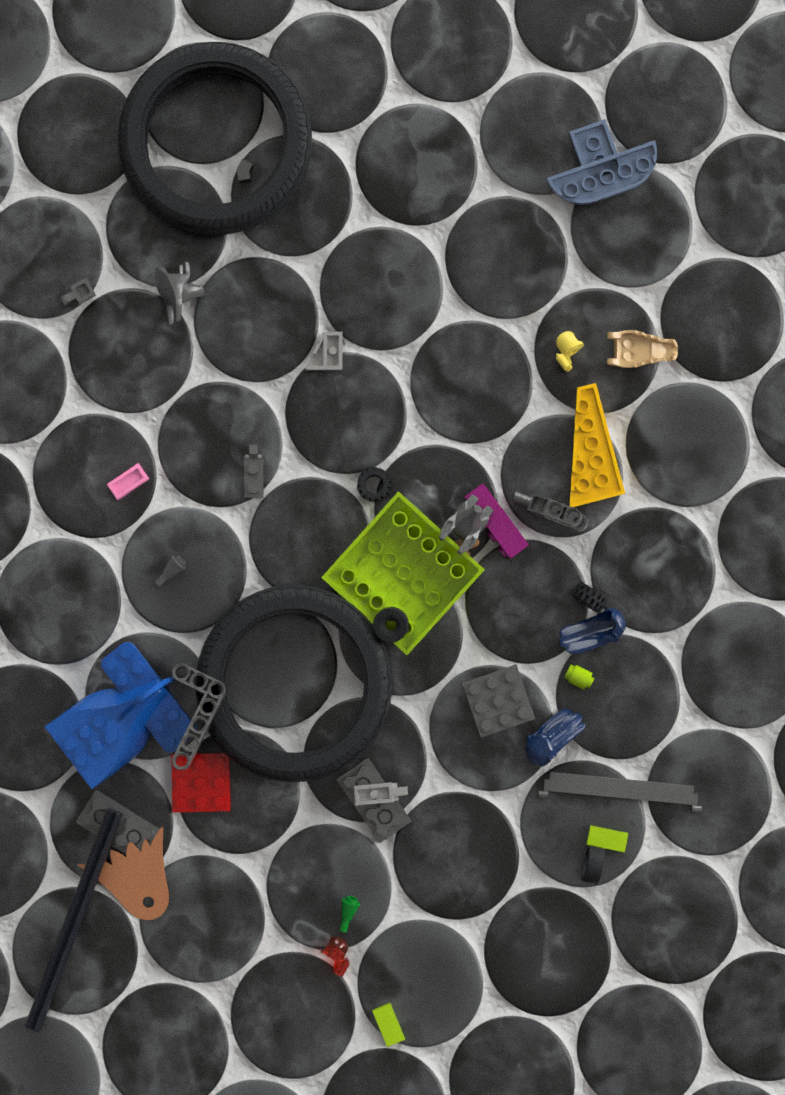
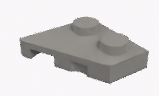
(327, 353)

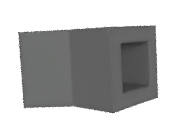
(244, 170)

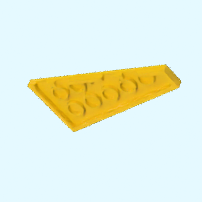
(594, 463)

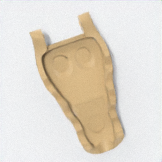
(637, 349)

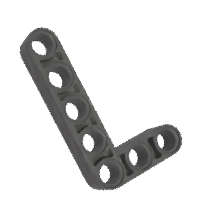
(207, 718)

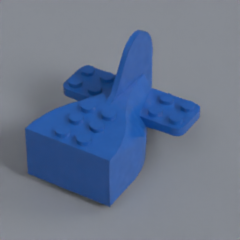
(116, 723)

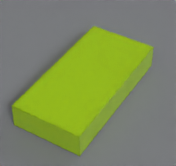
(607, 838)
(388, 1024)

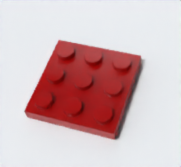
(202, 785)

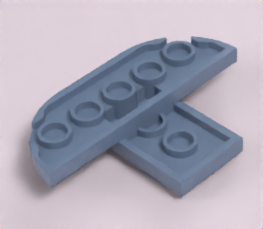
(602, 169)

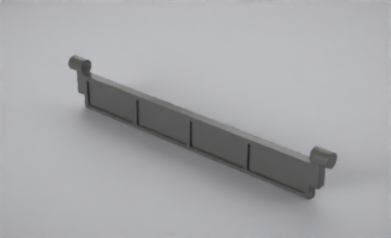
(621, 789)

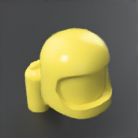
(568, 346)

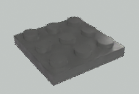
(498, 700)

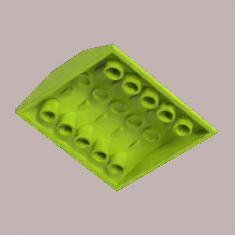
(403, 567)

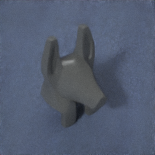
(176, 290)
(467, 523)

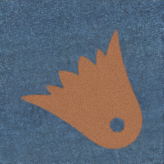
(138, 877)

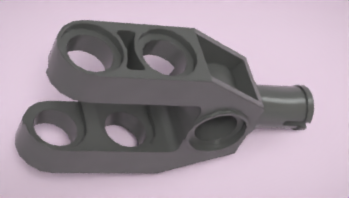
(549, 508)

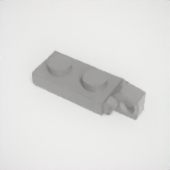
(378, 793)

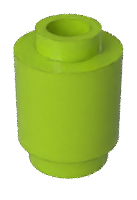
(579, 676)

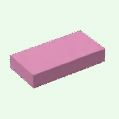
(128, 481)

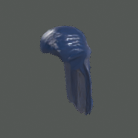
(593, 632)
(553, 736)

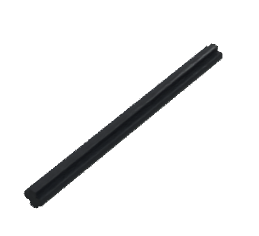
(73, 919)

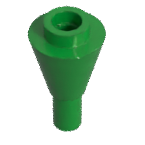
(349, 908)

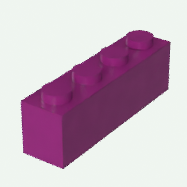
(499, 524)

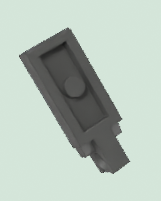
(253, 474)

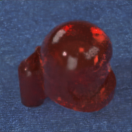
(336, 950)

